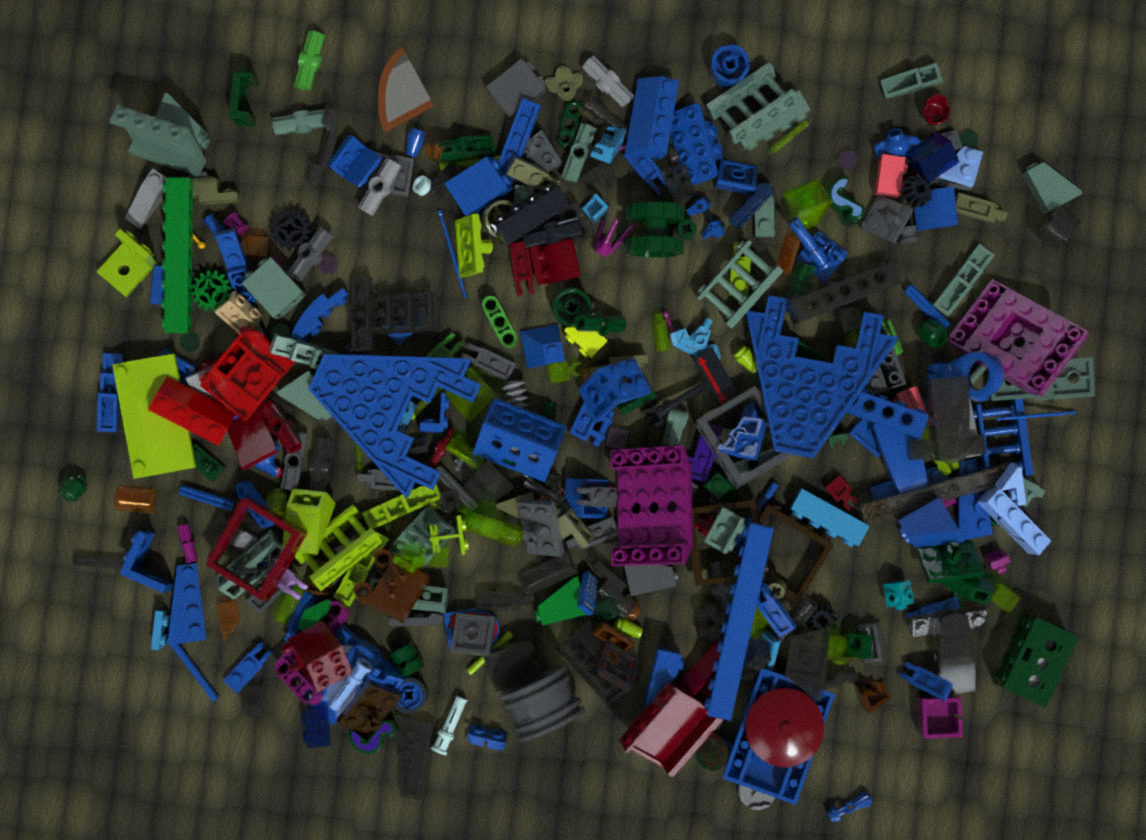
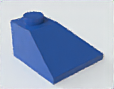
(542, 346)
(572, 496)

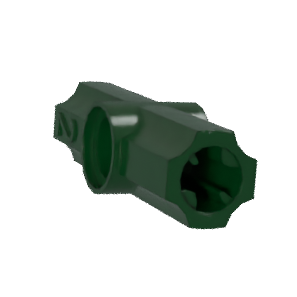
(600, 323)

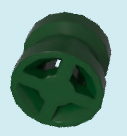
(684, 232)

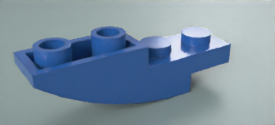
(235, 260)
(310, 321)

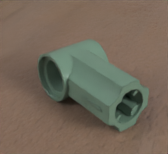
(675, 423)

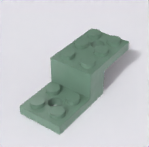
(1061, 387)

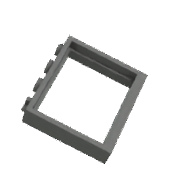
(723, 458)

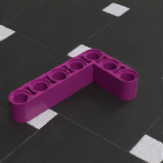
(290, 678)

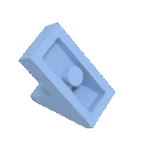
(1013, 481)

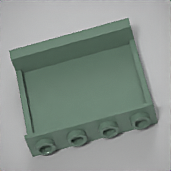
(160, 141)

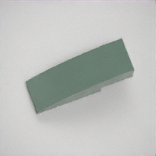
(912, 81)

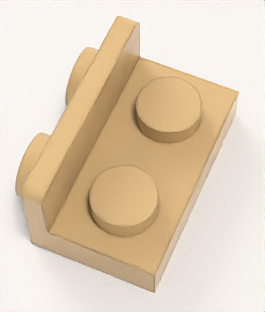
(238, 312)

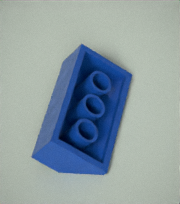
(652, 116)

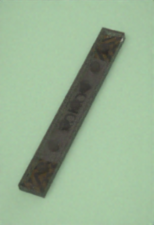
(921, 496)

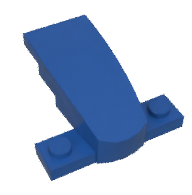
(902, 472)
(354, 649)

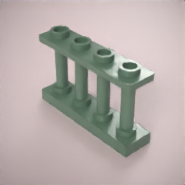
(744, 89)

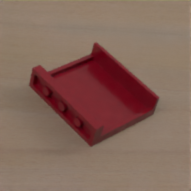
(670, 729)

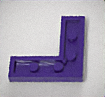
(703, 457)

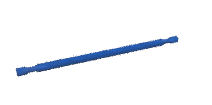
(452, 253)
(1034, 415)

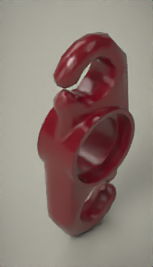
(440, 449)

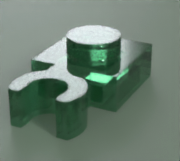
(606, 609)

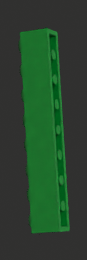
(178, 255)

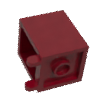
(318, 656)

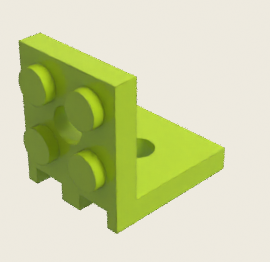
(128, 254)

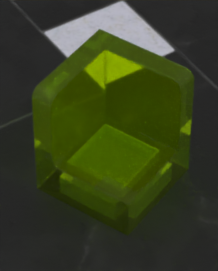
(1005, 598)

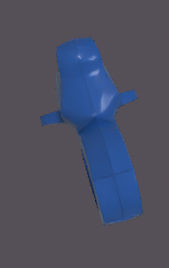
(962, 366)

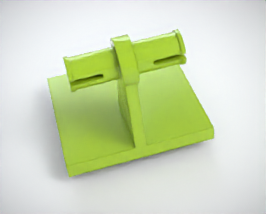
(463, 542)

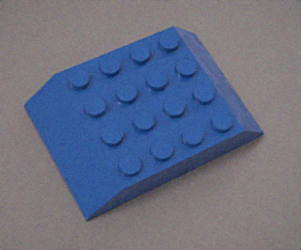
(757, 774)

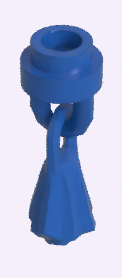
(861, 801)

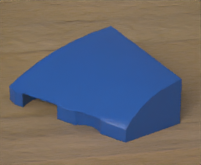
(745, 439)

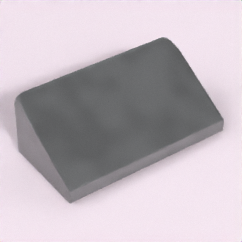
(878, 645)

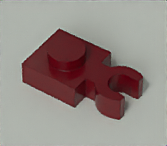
(839, 490)

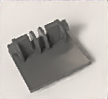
(541, 152)

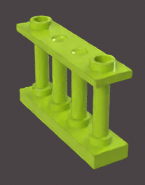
(346, 558)

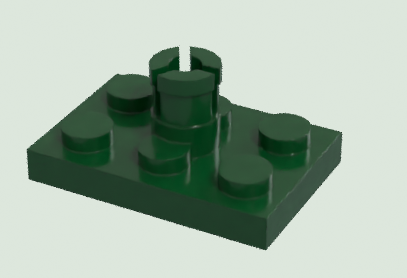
(950, 562)

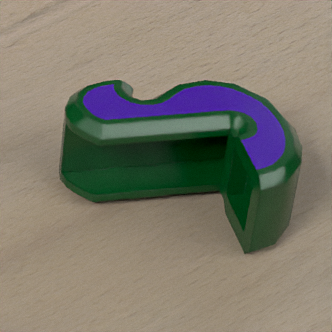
(376, 739)

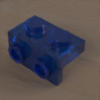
(316, 727)

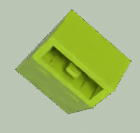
(312, 514)

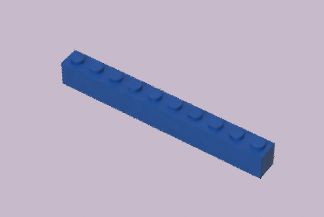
(739, 621)

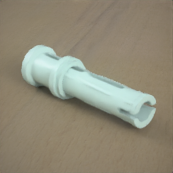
(445, 734)

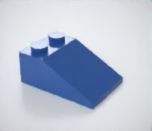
(663, 670)

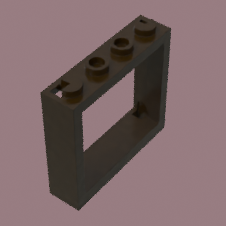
(754, 511)
(807, 530)

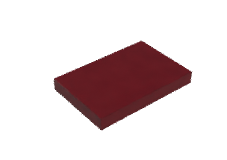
(251, 440)

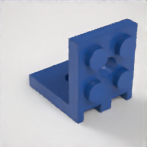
(607, 389)
(133, 561)

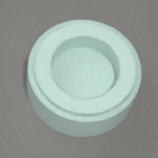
(422, 185)

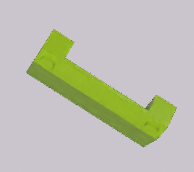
(152, 441)

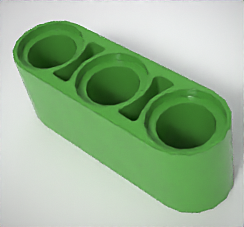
(493, 315)

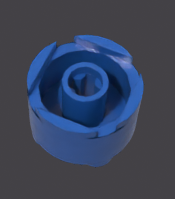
(722, 58)

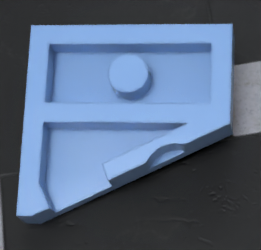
(967, 169)

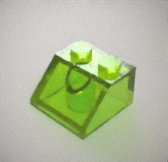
(482, 400)

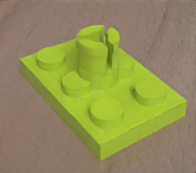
(470, 246)

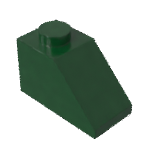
(722, 490)

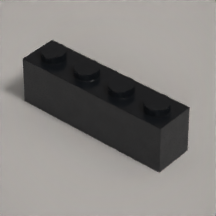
(529, 214)

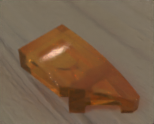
(256, 246)
(228, 616)

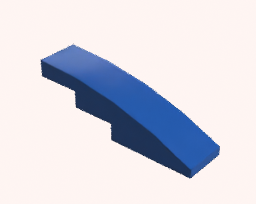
(108, 402)

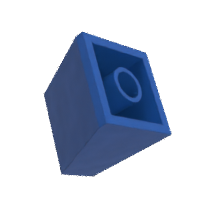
(479, 185)
(930, 526)

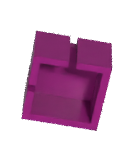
(938, 718)

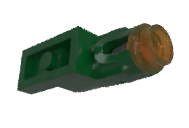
(461, 148)

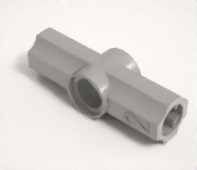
(607, 81)
(386, 176)

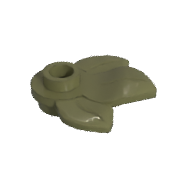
(564, 80)

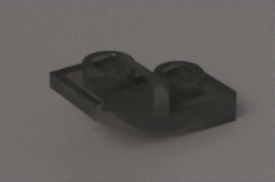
(243, 537)

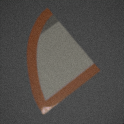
(400, 92)

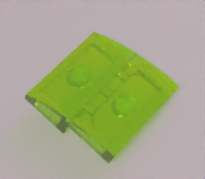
(464, 450)

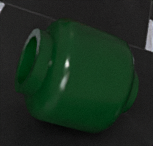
(932, 333)
(72, 487)

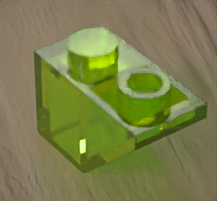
(484, 525)

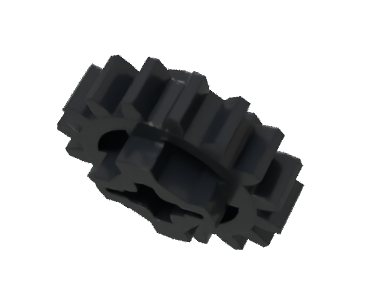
(291, 221)

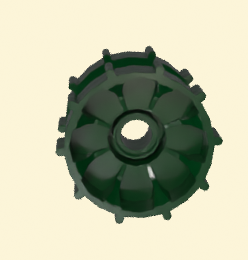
(654, 221)

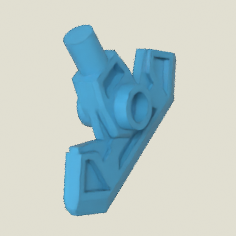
(697, 342)

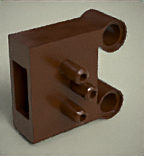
(396, 590)

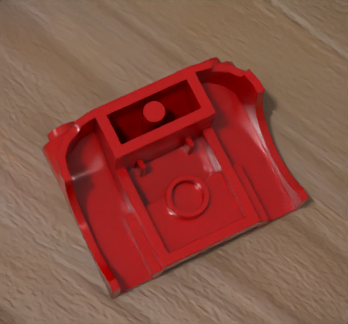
(245, 373)

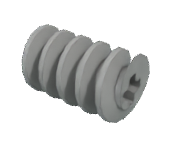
(515, 393)

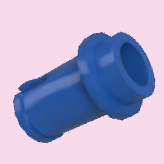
(213, 224)

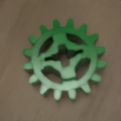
(209, 280)

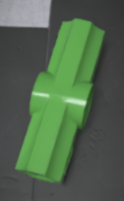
(309, 60)

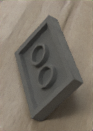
(540, 527)

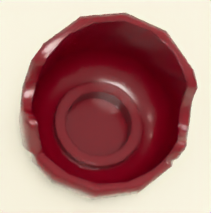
(935, 110)

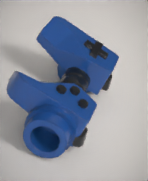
(714, 227)

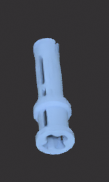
(356, 678)

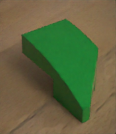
(314, 614)

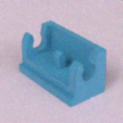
(609, 145)

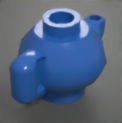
(895, 144)

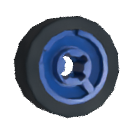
(419, 697)

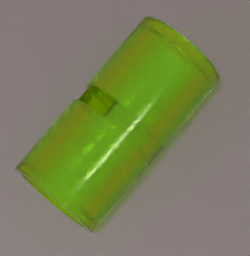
(287, 606)

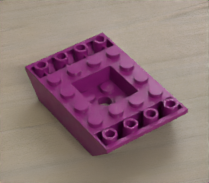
(1002, 319)

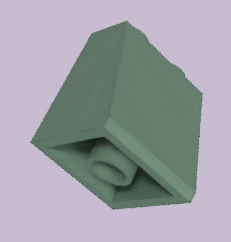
(174, 113)
(273, 288)

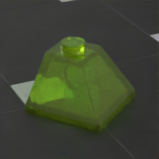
(808, 203)

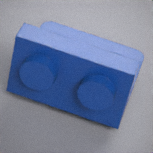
(354, 161)

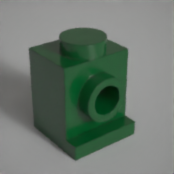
(859, 644)

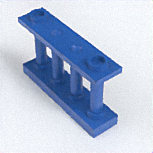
(1018, 428)

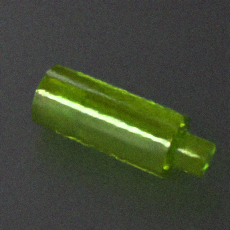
(661, 333)

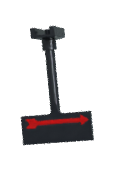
(714, 378)

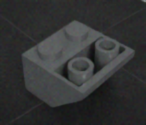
(887, 375)

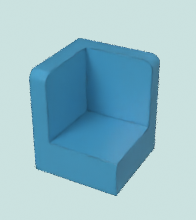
(595, 208)

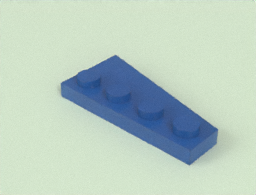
(971, 517)
(187, 610)

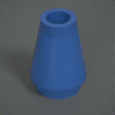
(414, 142)

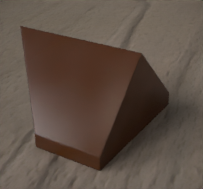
(871, 693)

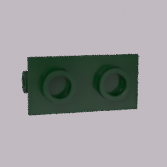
(800, 279)

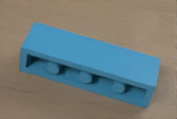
(829, 517)

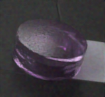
(847, 160)
(328, 264)

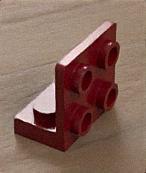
(555, 262)

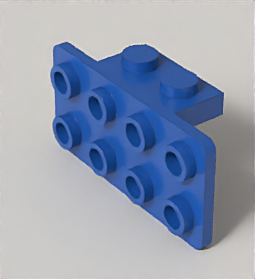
(696, 143)

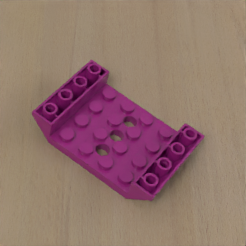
(647, 478)

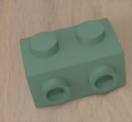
(725, 530)

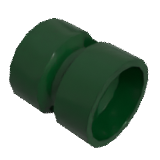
(407, 659)

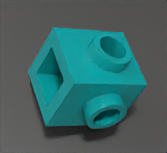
(898, 594)

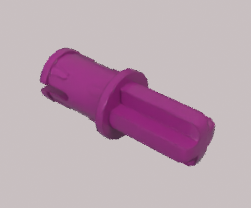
(187, 543)

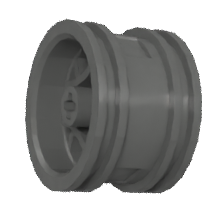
(541, 704)

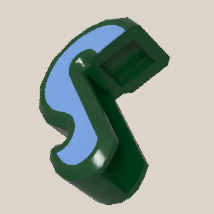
(843, 204)

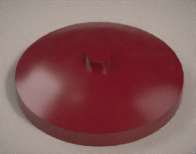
(784, 727)

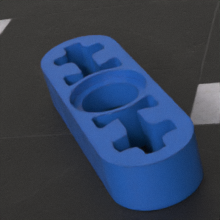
(246, 489)

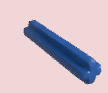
(925, 305)
(206, 497)

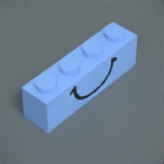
(1013, 521)

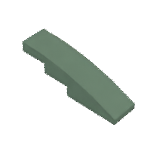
(963, 280)
(298, 350)

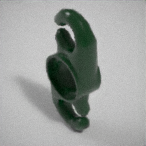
(569, 132)

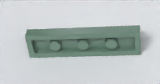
(250, 558)

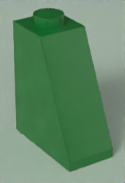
(561, 604)

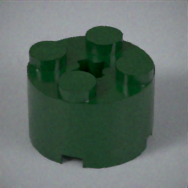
(564, 299)

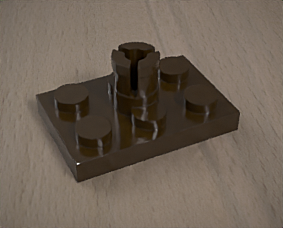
(369, 707)

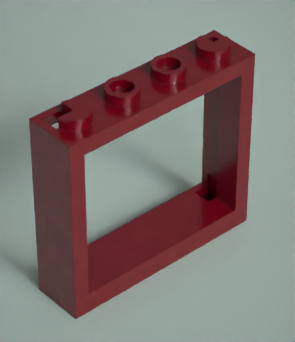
(282, 563)

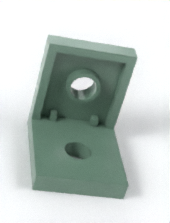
(417, 536)

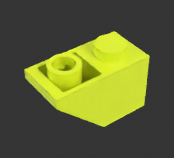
(588, 342)

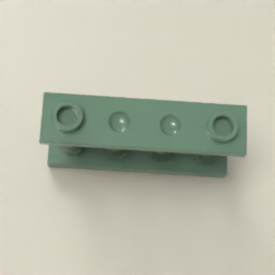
(758, 287)

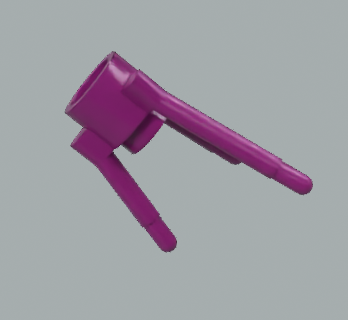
(604, 246)

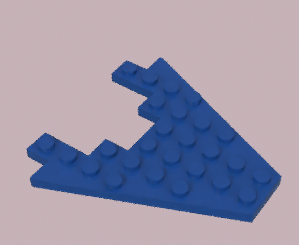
(806, 395)
(372, 396)

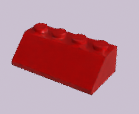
(192, 411)

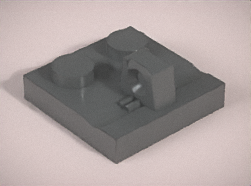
(886, 219)
(473, 634)

